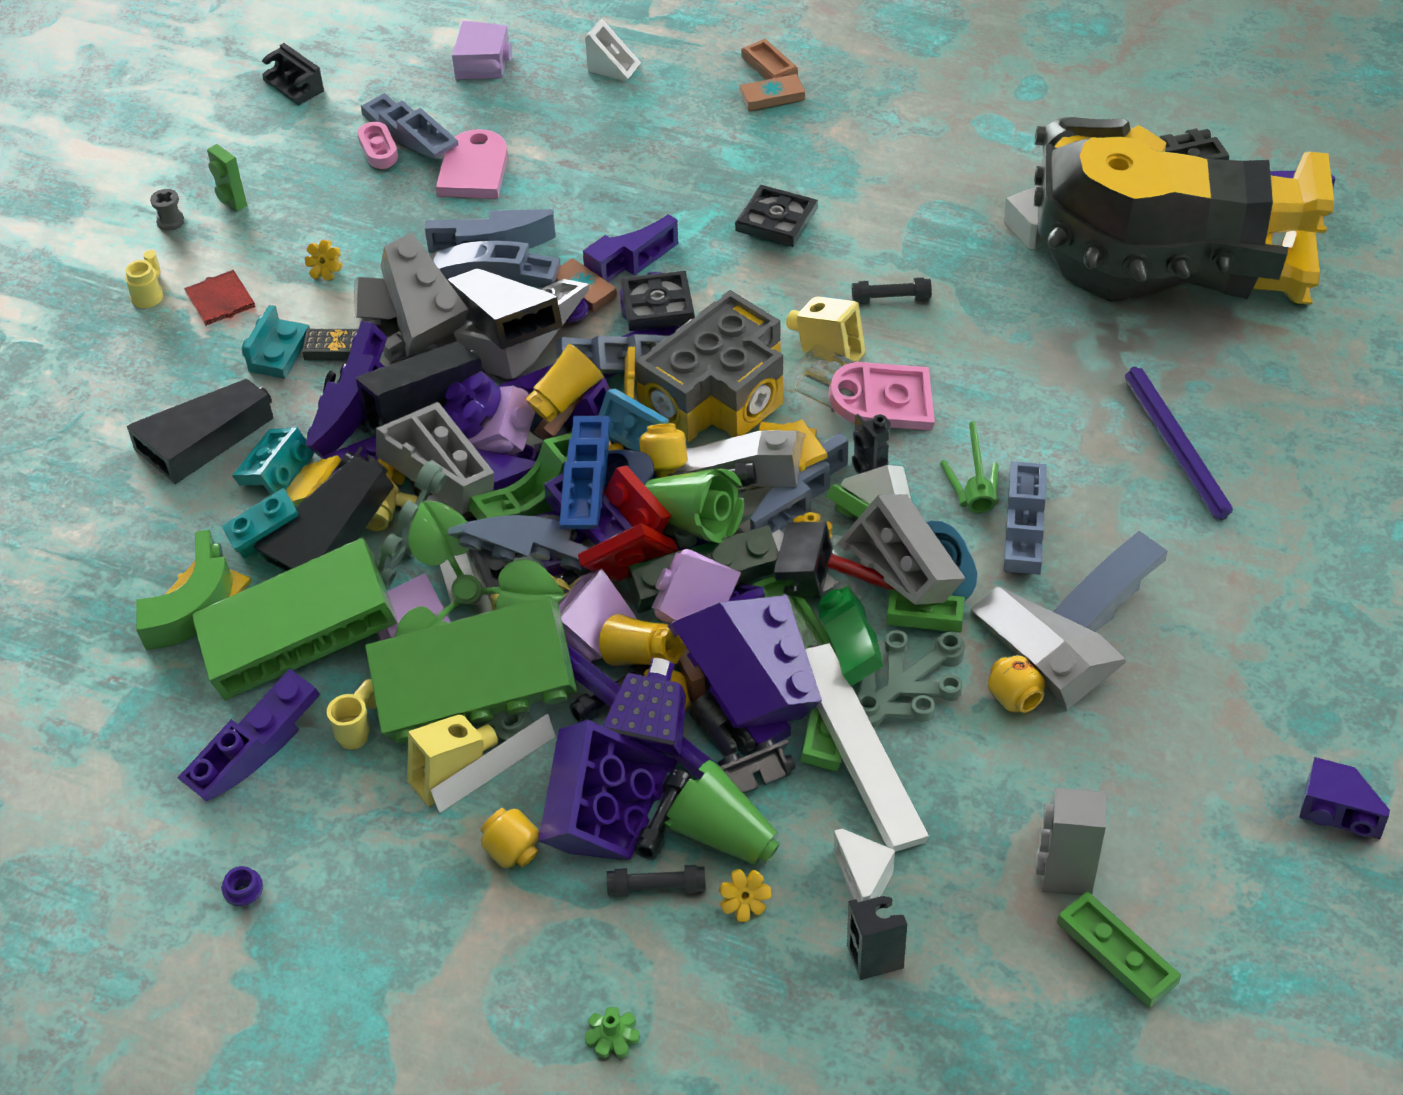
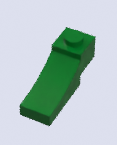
(850, 634)

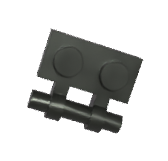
(1197, 144)

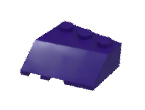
(752, 659)
(600, 791)

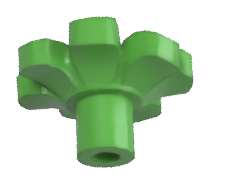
(612, 1033)

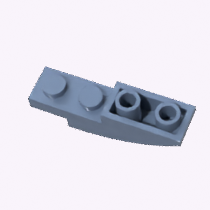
(503, 225)
(500, 258)
(519, 537)

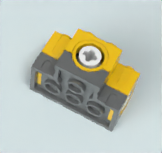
(716, 369)

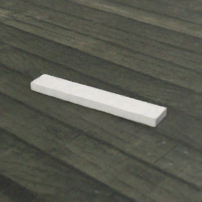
(864, 754)

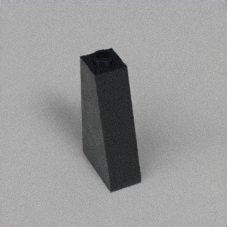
(505, 308)
(414, 383)
(201, 428)
(329, 515)

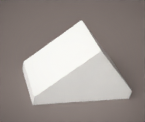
(608, 53)
(1022, 217)
(879, 481)
(863, 864)

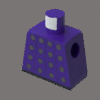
(650, 709)

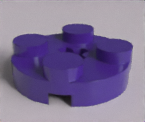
(471, 402)

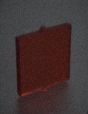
(219, 297)

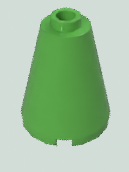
(701, 502)
(722, 817)

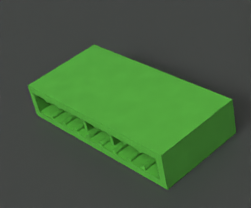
(293, 619)
(472, 668)

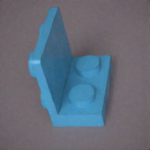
(628, 418)

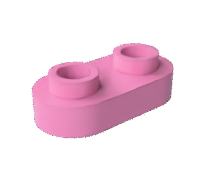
(378, 145)

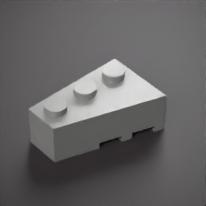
(420, 294)
(435, 438)
(903, 549)
(1071, 840)

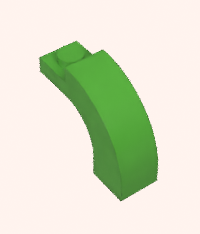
(528, 494)
(168, 617)

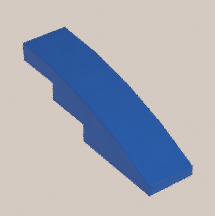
(585, 473)

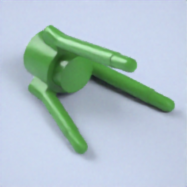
(979, 493)

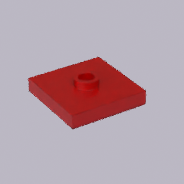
(626, 549)

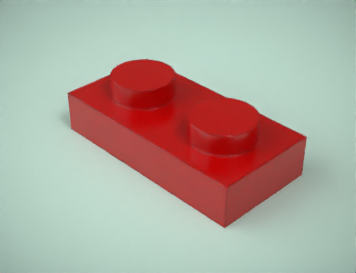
(636, 500)

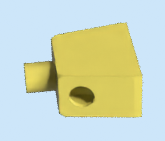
(831, 325)
(443, 750)

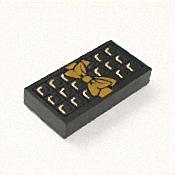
(328, 344)

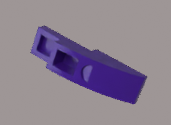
(340, 404)
(246, 746)

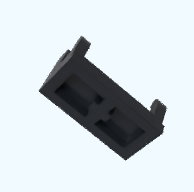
(293, 74)
(804, 558)
(875, 942)

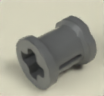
(168, 214)

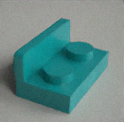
(273, 344)
(275, 460)
(259, 521)

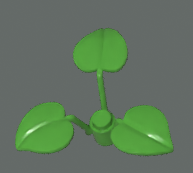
(430, 544)

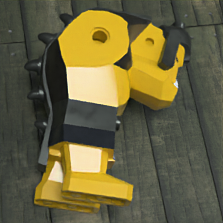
(1148, 219)

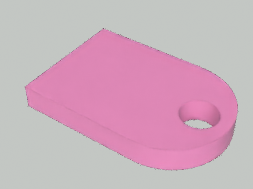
(472, 168)
(885, 389)

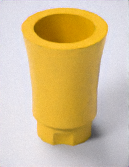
(563, 383)
(636, 642)

